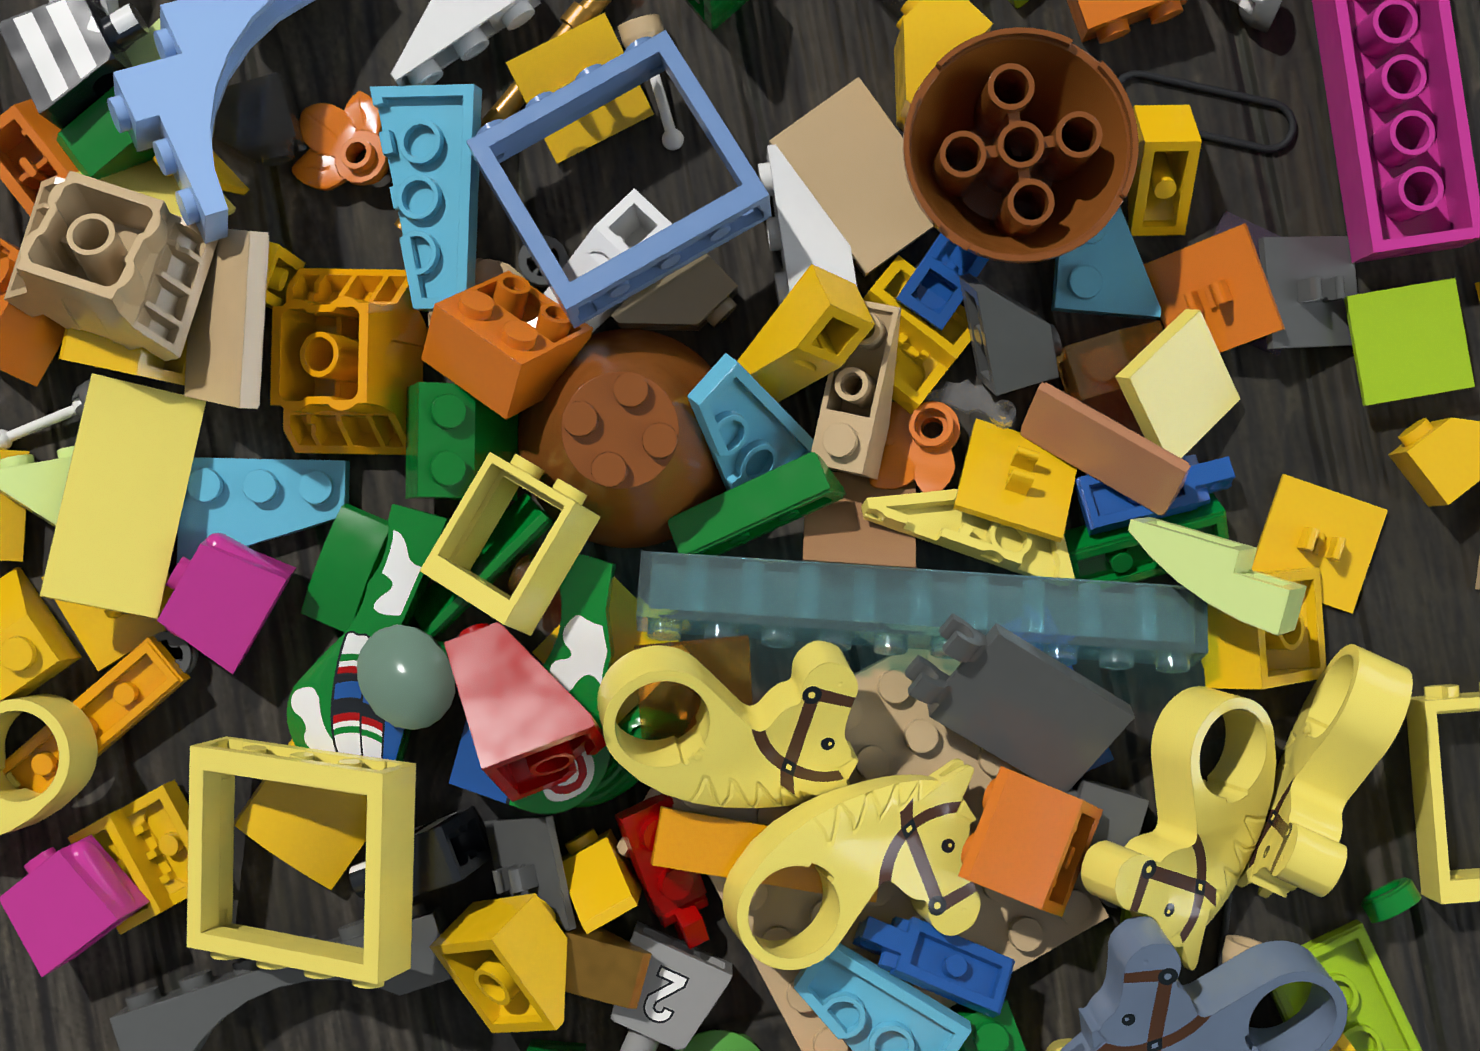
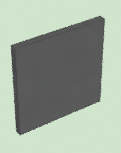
(1309, 287)
(530, 862)

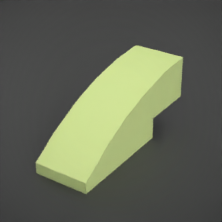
(1221, 574)

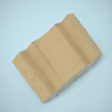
(111, 265)

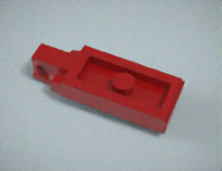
(669, 892)

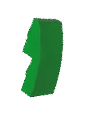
(345, 567)

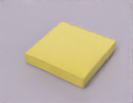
(1178, 384)

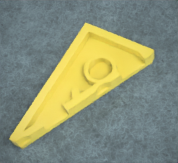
(933, 519)

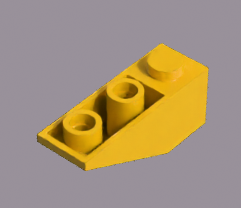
(808, 334)

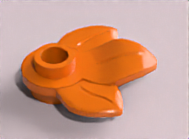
(337, 140)
(911, 455)

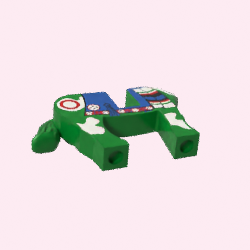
(334, 716)

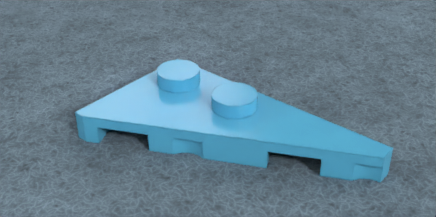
(1105, 277)

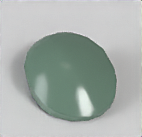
(406, 677)

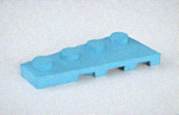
(433, 183)

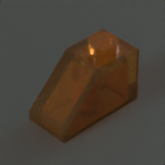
(1092, 364)

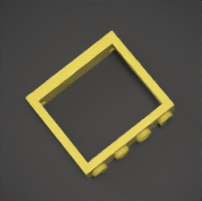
(388, 867)
(1436, 878)

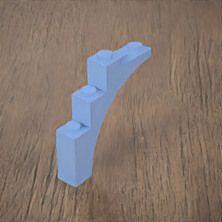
(176, 98)

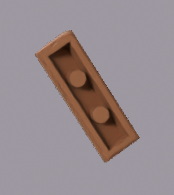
(1104, 449)

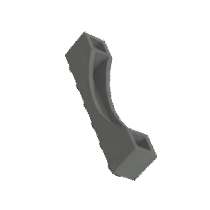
(190, 1014)

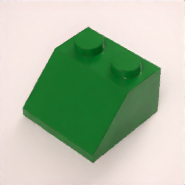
(450, 439)

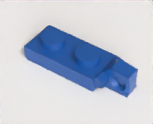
(1110, 510)
(938, 962)

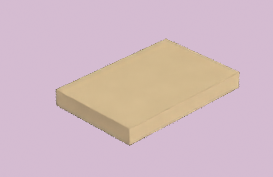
(857, 174)
(229, 324)

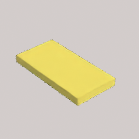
(123, 497)

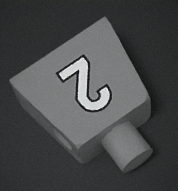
(675, 994)

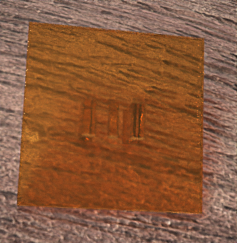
(671, 707)

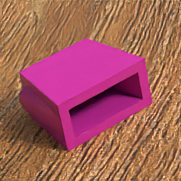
(223, 598)
(69, 902)

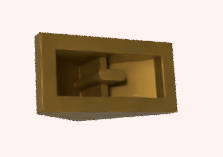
(605, 967)

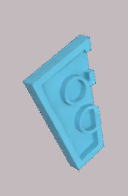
(744, 424)
(259, 499)
(876, 1008)

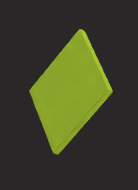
(1409, 341)

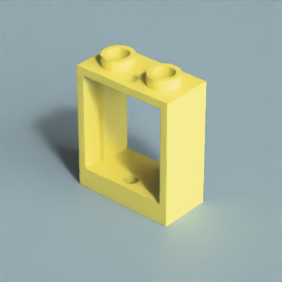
(474, 523)

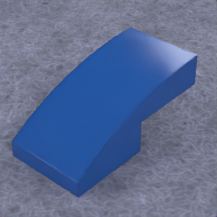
(935, 285)

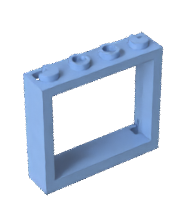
(661, 252)

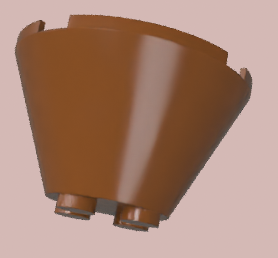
(1020, 145)
(625, 435)

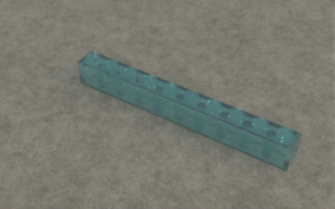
(909, 605)

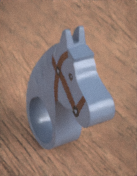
(1150, 1010)

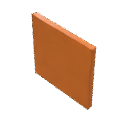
(1222, 281)

